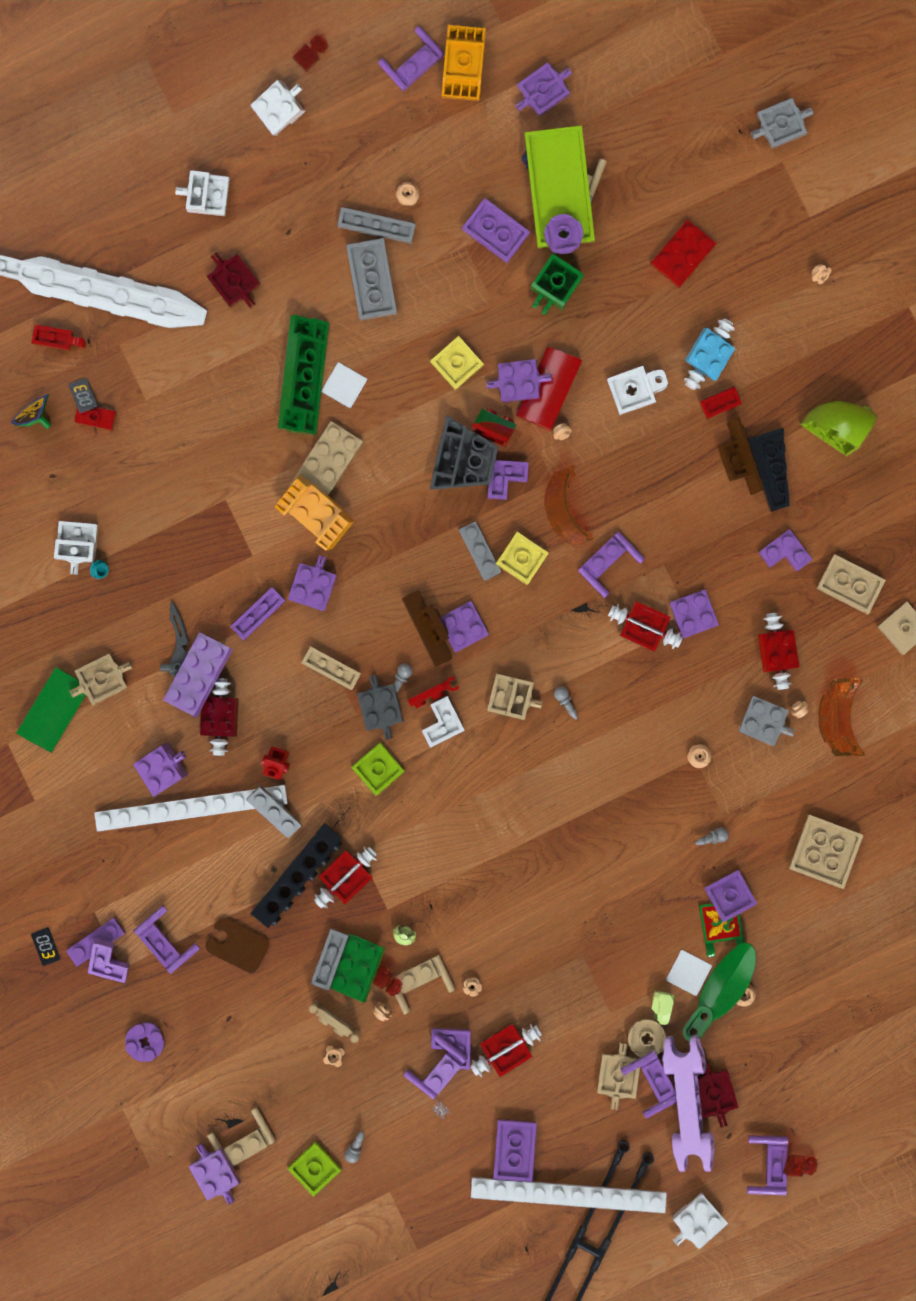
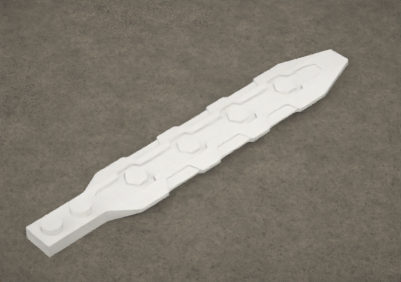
(102, 291)

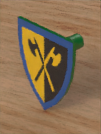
(33, 414)

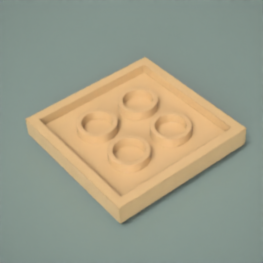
(825, 851)

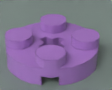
(571, 226)
(140, 1031)

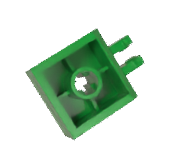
(556, 295)

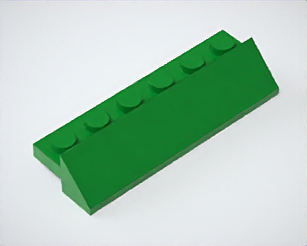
(303, 375)

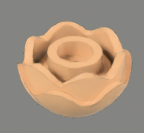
(410, 199)
(693, 754)
(749, 998)

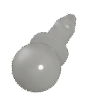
(404, 672)
(562, 694)
(719, 835)
(353, 1152)

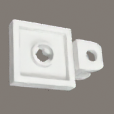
(645, 386)

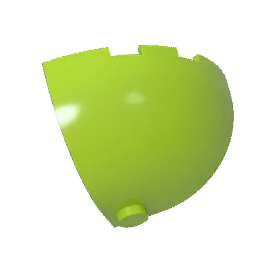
(840, 424)

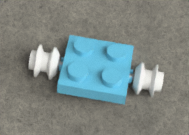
(709, 354)

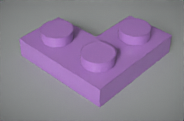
(504, 472)
(787, 547)
(103, 965)
(457, 1037)

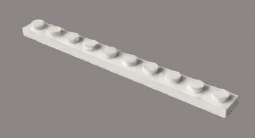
(181, 809)
(569, 1194)

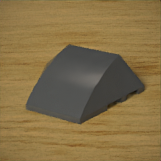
(462, 458)

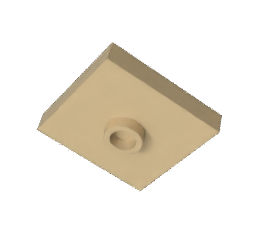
(901, 628)

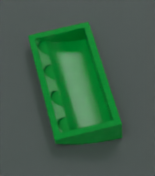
(52, 711)

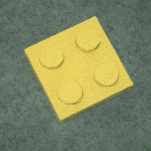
(457, 363)
(522, 558)

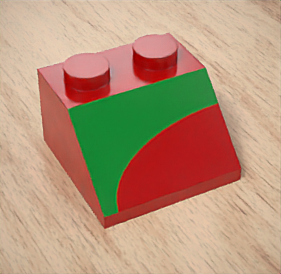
(494, 427)

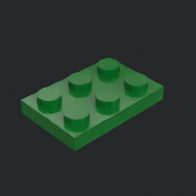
(357, 968)

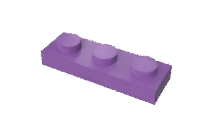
(257, 613)
(108, 932)

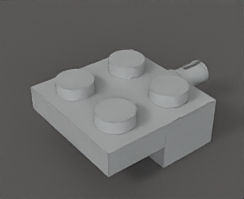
(764, 721)

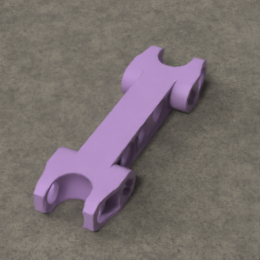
(691, 1136)

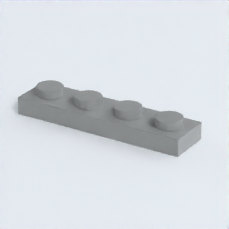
(376, 225)

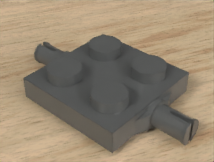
(380, 707)

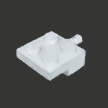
(278, 106)
(206, 193)
(76, 543)
(698, 1221)

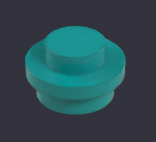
(99, 569)

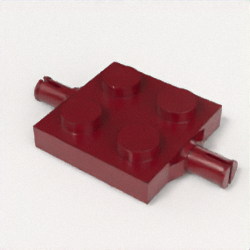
(233, 280)
(716, 1094)

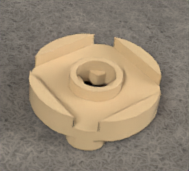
(640, 1029)

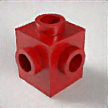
(275, 763)

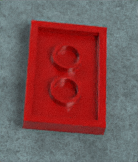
(683, 253)

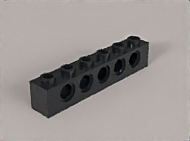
(262, 911)

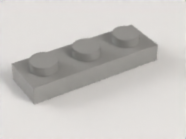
(479, 551)
(274, 811)
(329, 959)

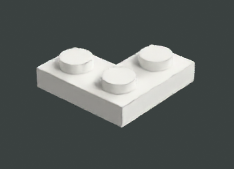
(448, 724)

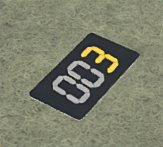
(83, 395)
(45, 946)

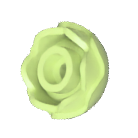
(404, 935)

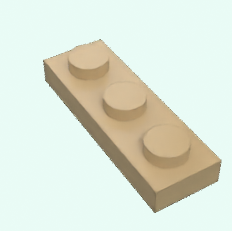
(331, 668)

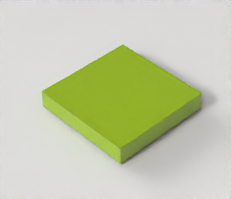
(378, 769)
(314, 1168)

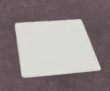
(344, 385)
(689, 972)

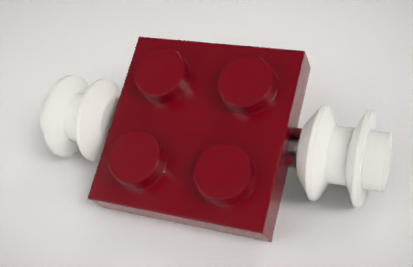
(219, 717)

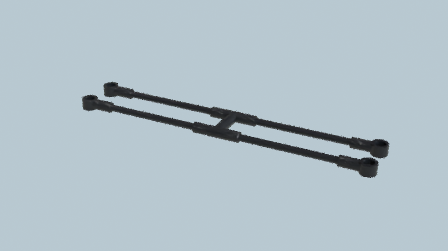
(577, 1241)

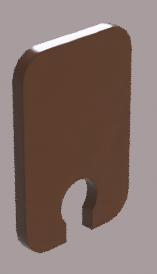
(243, 946)

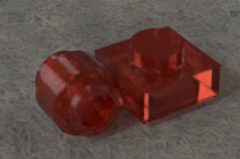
(307, 56)
(383, 979)
(799, 1164)

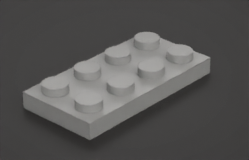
(371, 279)

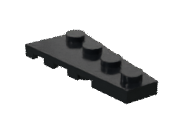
(770, 461)

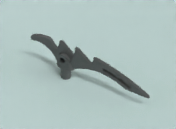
(179, 653)

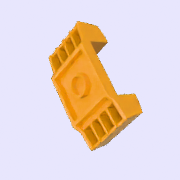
(463, 63)
(315, 512)

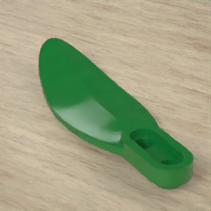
(723, 988)

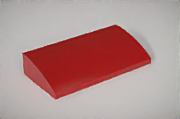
(553, 393)

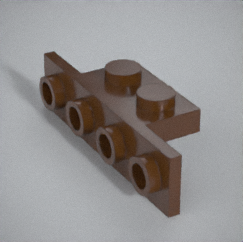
(739, 458)
(429, 627)

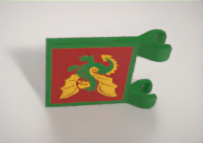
(718, 931)

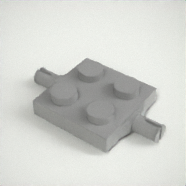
(781, 123)

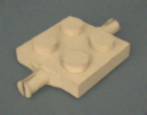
(100, 679)
(612, 1080)

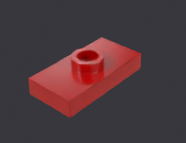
(720, 403)
(97, 418)

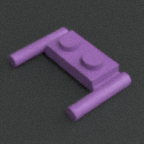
(417, 64)
(605, 558)
(159, 943)
(442, 1071)
(657, 1079)
(776, 1157)

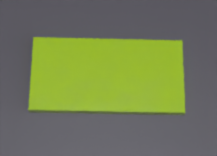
(559, 179)

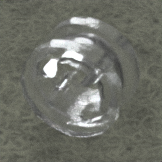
(440, 1109)

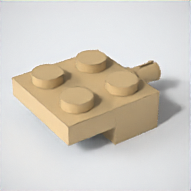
(512, 697)

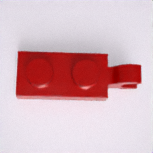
(55, 338)
(435, 692)

